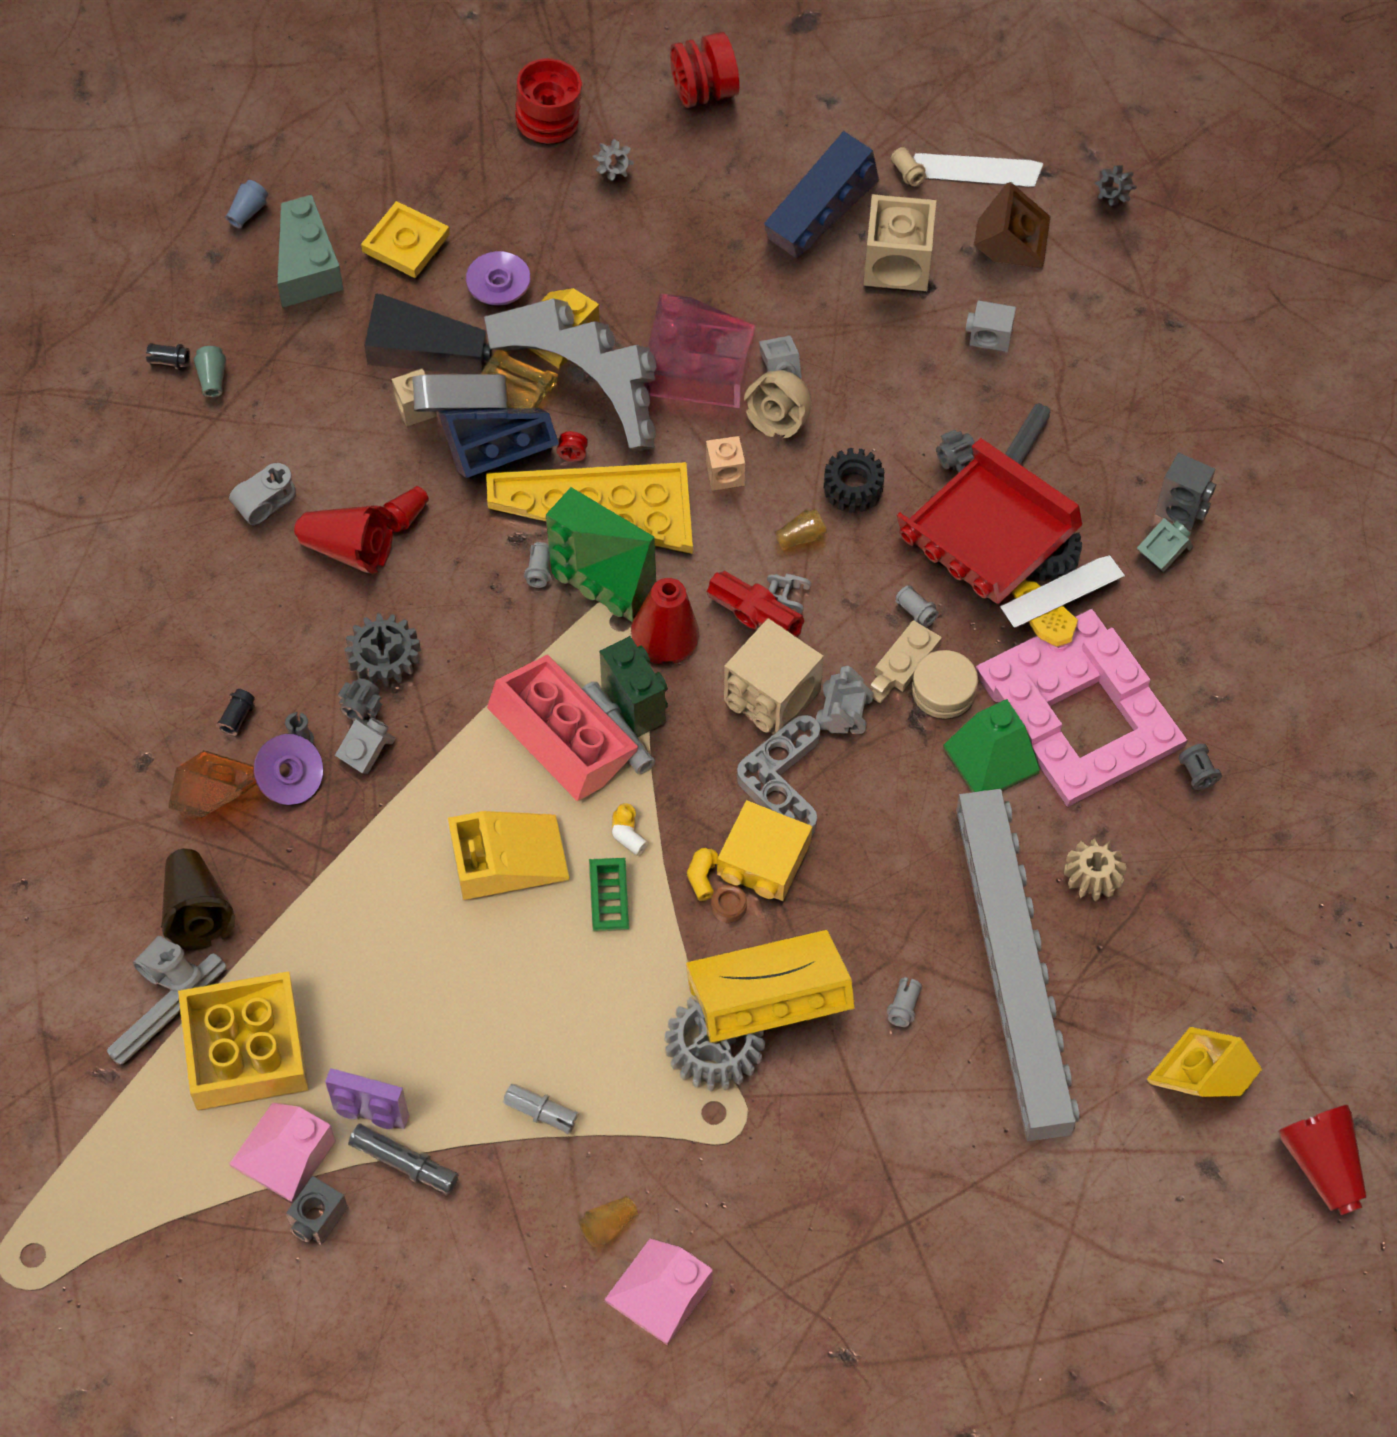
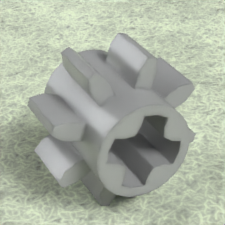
(605, 160)

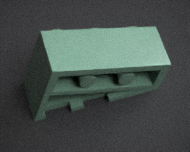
(305, 254)

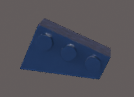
(495, 436)

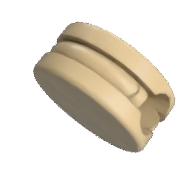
(944, 684)

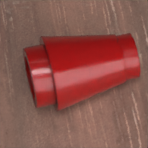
(405, 508)

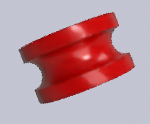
(572, 446)

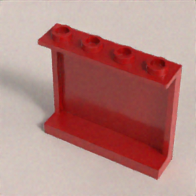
(992, 523)

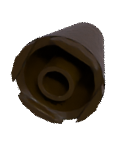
(193, 902)

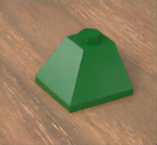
(993, 749)

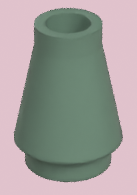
(210, 369)

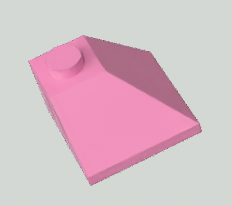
(284, 1149)
(661, 1288)

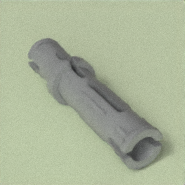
(641, 760)

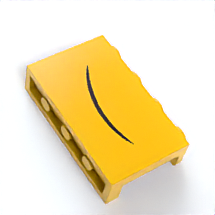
(770, 985)

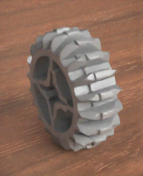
(692, 1057)

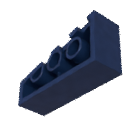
(823, 195)

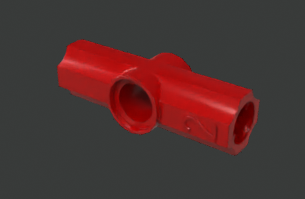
(752, 603)

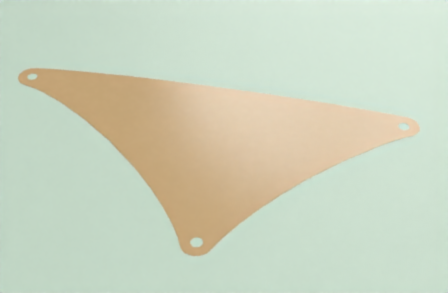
(425, 997)

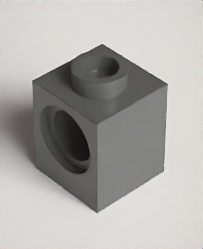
(316, 1195)

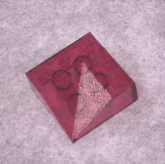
(699, 352)

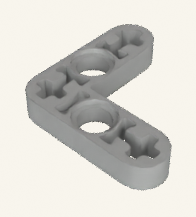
(771, 769)

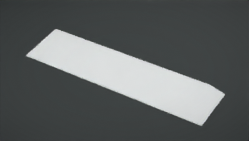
(980, 169)
(1062, 590)

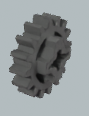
(399, 652)

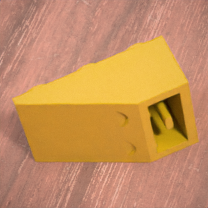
(506, 851)

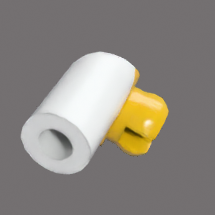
(623, 829)

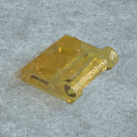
(519, 391)

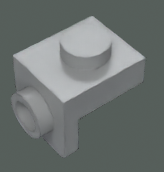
(364, 744)

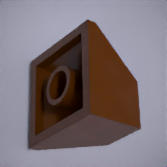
(1013, 229)

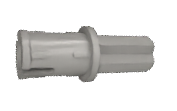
(540, 1108)

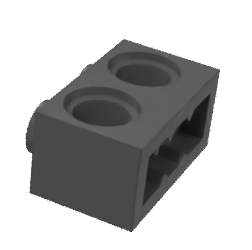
(1186, 491)

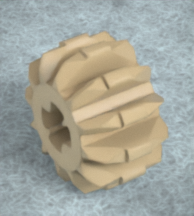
(1081, 872)

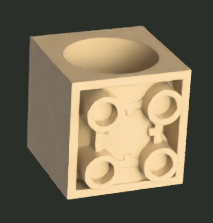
(899, 242)
(772, 677)

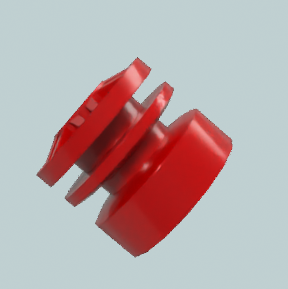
(699, 70)
(548, 100)

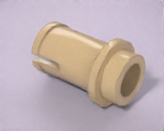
(912, 172)

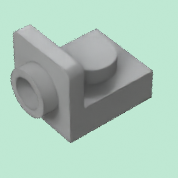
(780, 355)

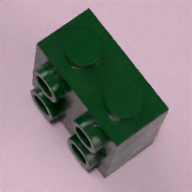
(633, 685)

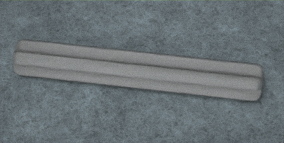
(160, 1014)

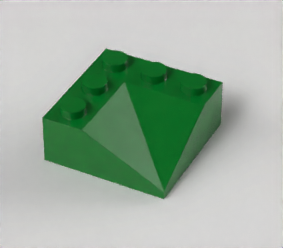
(600, 553)

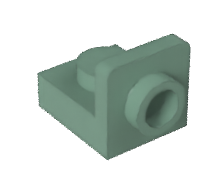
(1165, 543)

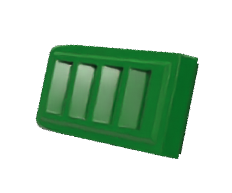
(603, 866)

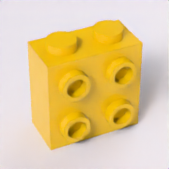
(764, 851)

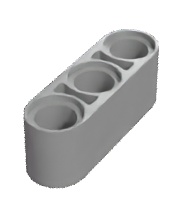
(459, 392)

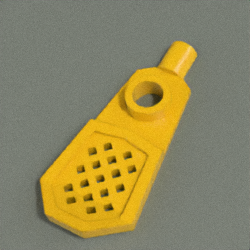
(1054, 626)

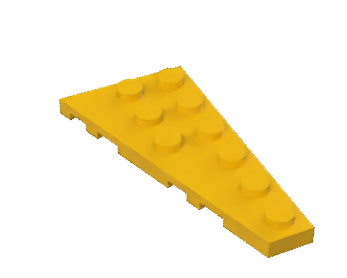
(645, 495)

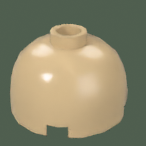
(778, 403)

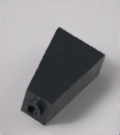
(421, 339)

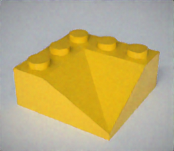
(242, 1041)

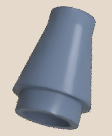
(247, 202)

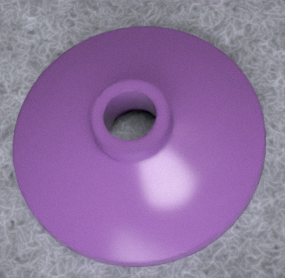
(500, 269)
(304, 769)

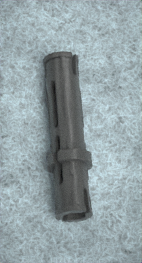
(416, 1165)

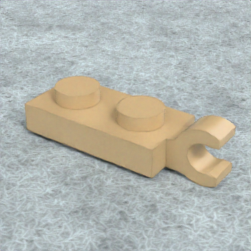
(899, 663)

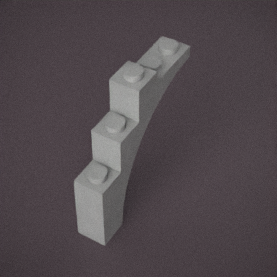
(590, 345)

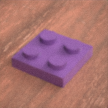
(368, 1099)

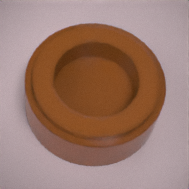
(729, 903)

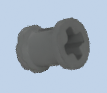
(1200, 766)

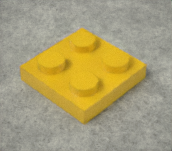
(405, 239)

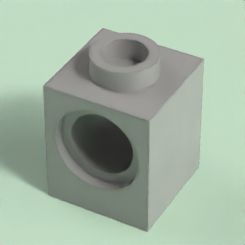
(991, 325)

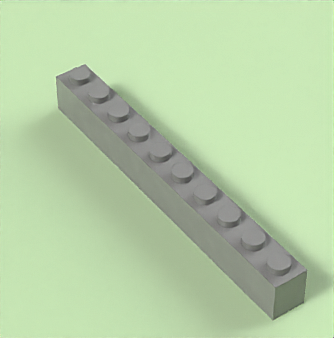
(1015, 966)

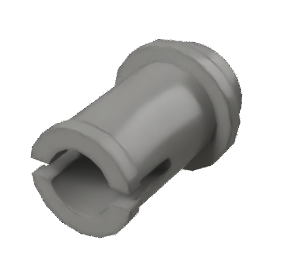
(538, 571)
(922, 611)
(902, 1009)

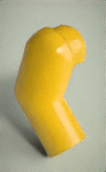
(698, 870)

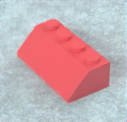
(561, 726)

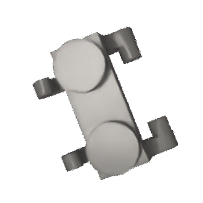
(844, 703)

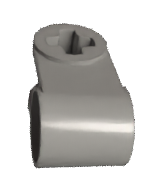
(262, 495)
(165, 965)

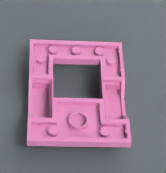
(1042, 675)

